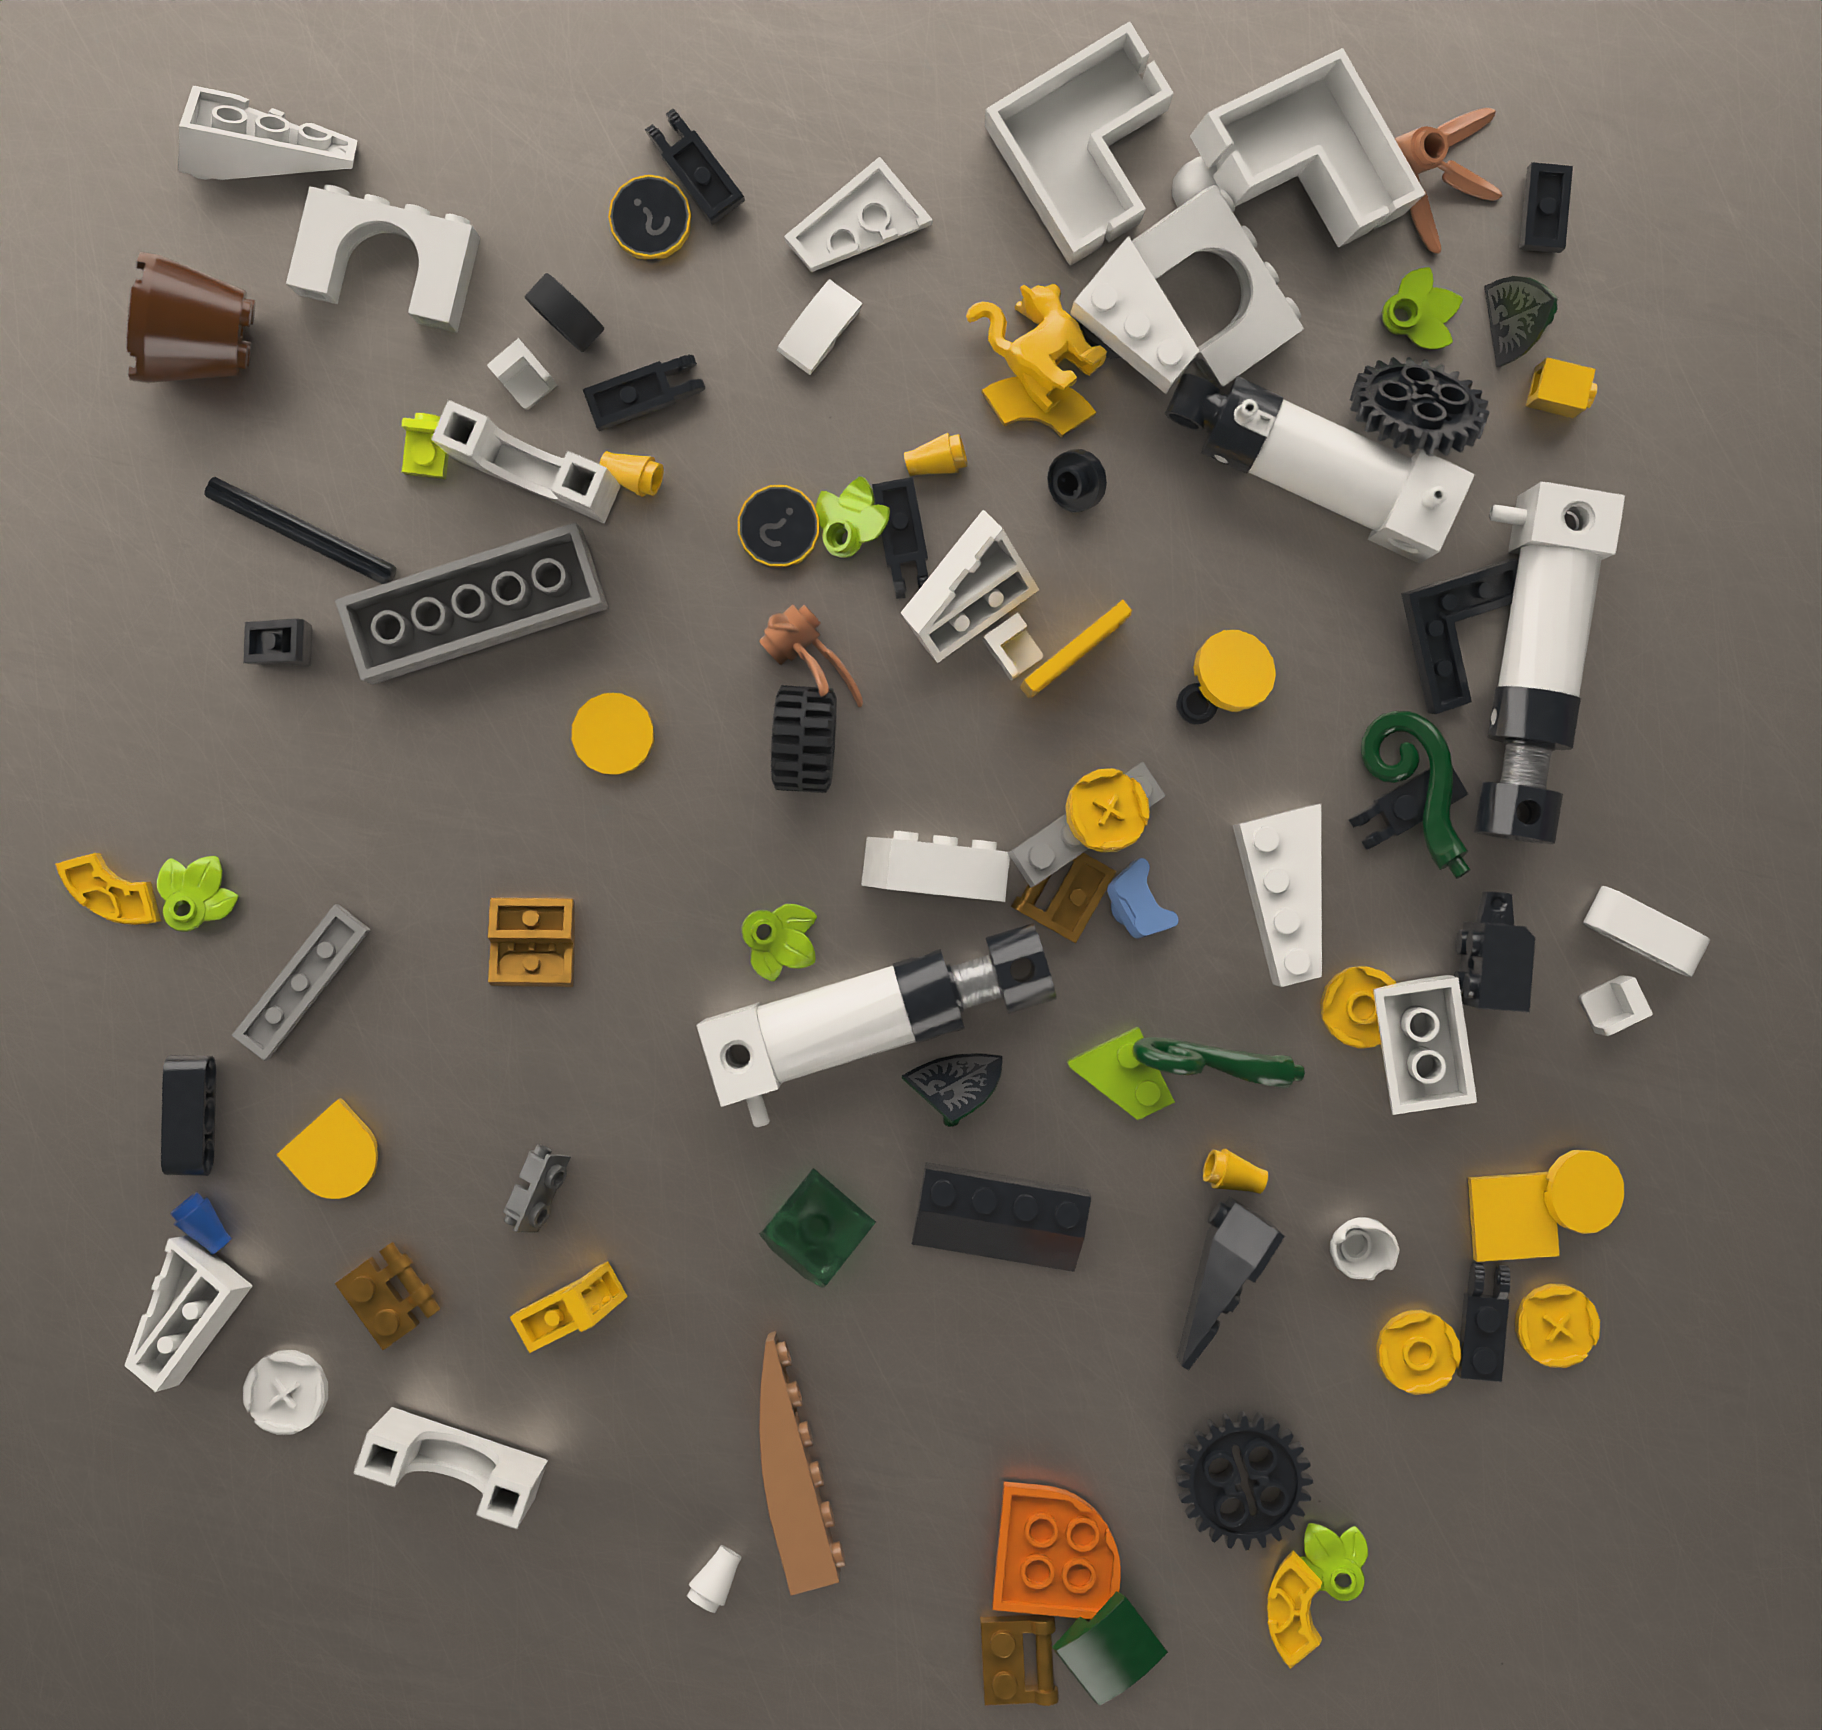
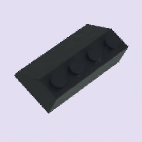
(1001, 1217)

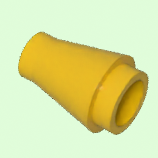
(938, 456)
(635, 472)
(1232, 1172)

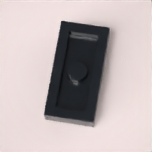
(1546, 207)

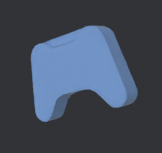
(1134, 903)

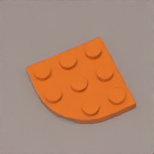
(1053, 1554)

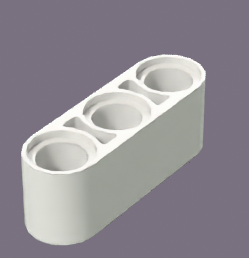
(1646, 931)

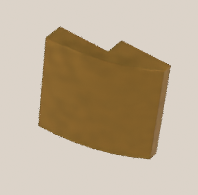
(531, 942)

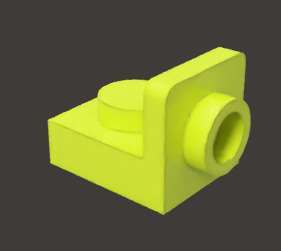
(421, 454)

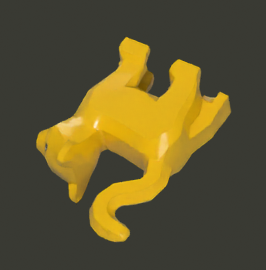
(1040, 351)

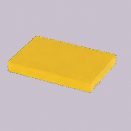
(1076, 649)

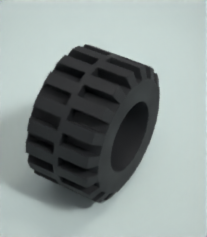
(803, 739)

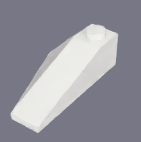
(232, 141)

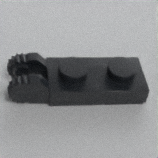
(697, 170)
(640, 392)
(904, 533)
(1402, 807)
(1484, 1325)

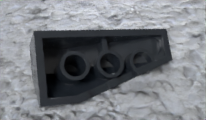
(1234, 1250)

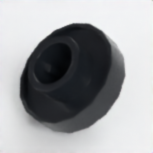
(1077, 480)

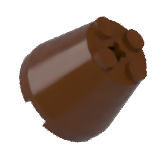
(185, 323)

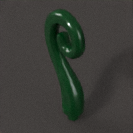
(1438, 831)
(1190, 1059)

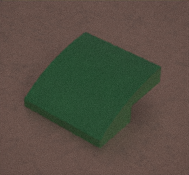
(1110, 1649)

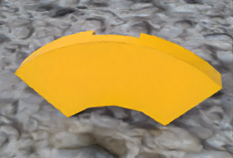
(1013, 404)
(107, 894)
(1290, 1612)

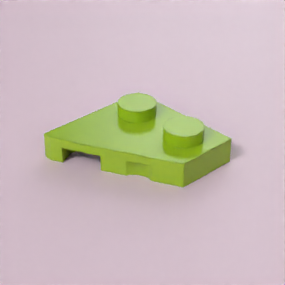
(1123, 1078)

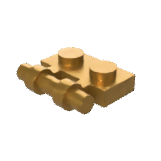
(379, 1303)

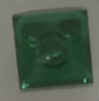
(816, 1229)

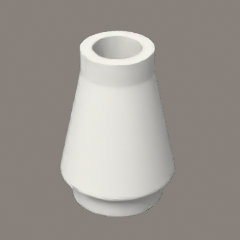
(713, 1582)

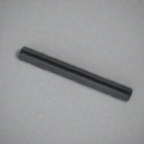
(299, 531)

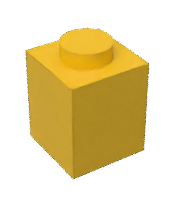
(1562, 388)

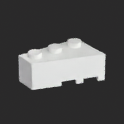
(1135, 318)
(969, 589)
(936, 866)
(185, 1313)

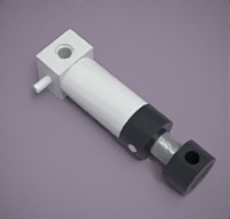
(1535, 707)
(866, 1016)

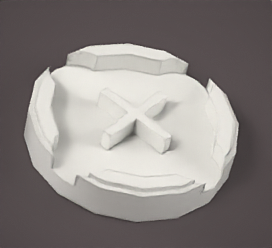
(285, 1392)

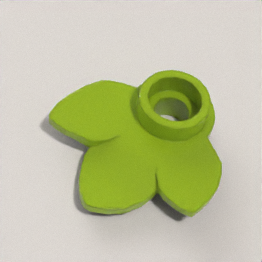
(1426, 309)
(850, 512)
(195, 886)
(785, 943)
(1332, 1555)

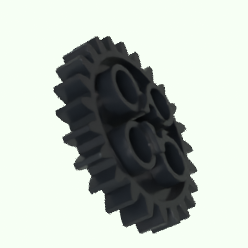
(1419, 406)
(1279, 1469)

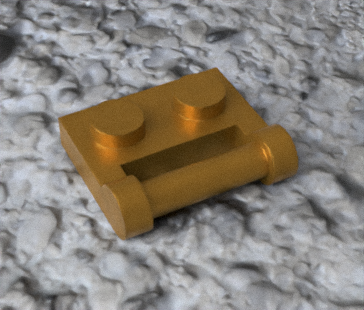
(1073, 900)
(1005, 1660)

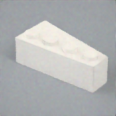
(1286, 890)

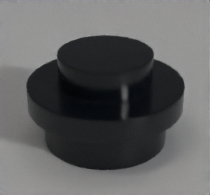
(1194, 706)

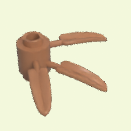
(1426, 150)
(791, 634)

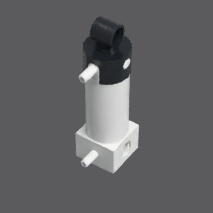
(1259, 433)

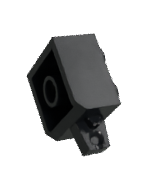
(1495, 957)

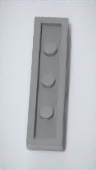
(1056, 844)
(301, 982)

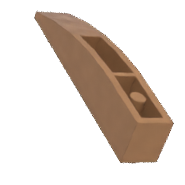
(793, 1480)

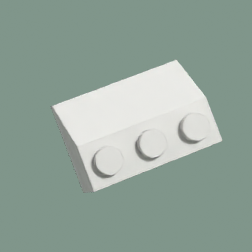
(1425, 1044)

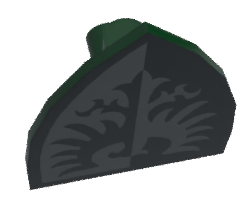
(1518, 315)
(956, 1083)

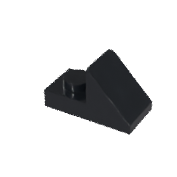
(278, 642)

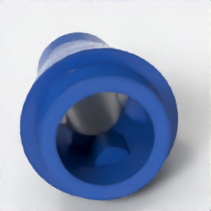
(200, 1222)

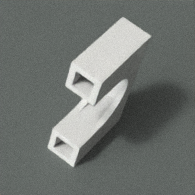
(338, 223)
(1264, 314)
(566, 481)
(413, 1443)

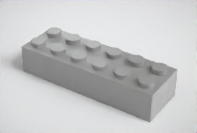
(471, 604)

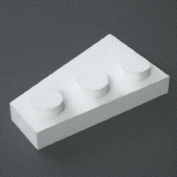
(858, 218)

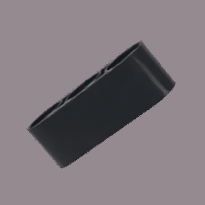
(188, 1115)

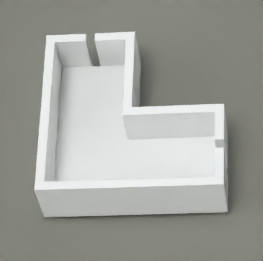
(1323, 131)
(1060, 135)

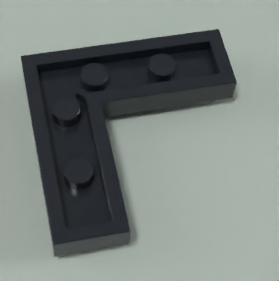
(1431, 624)

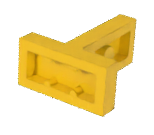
(569, 1308)

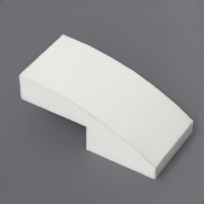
(819, 326)

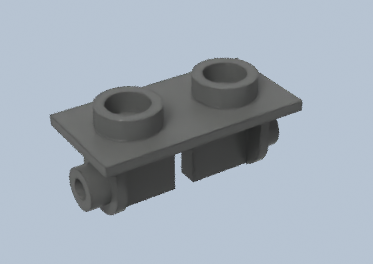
(530, 1207)

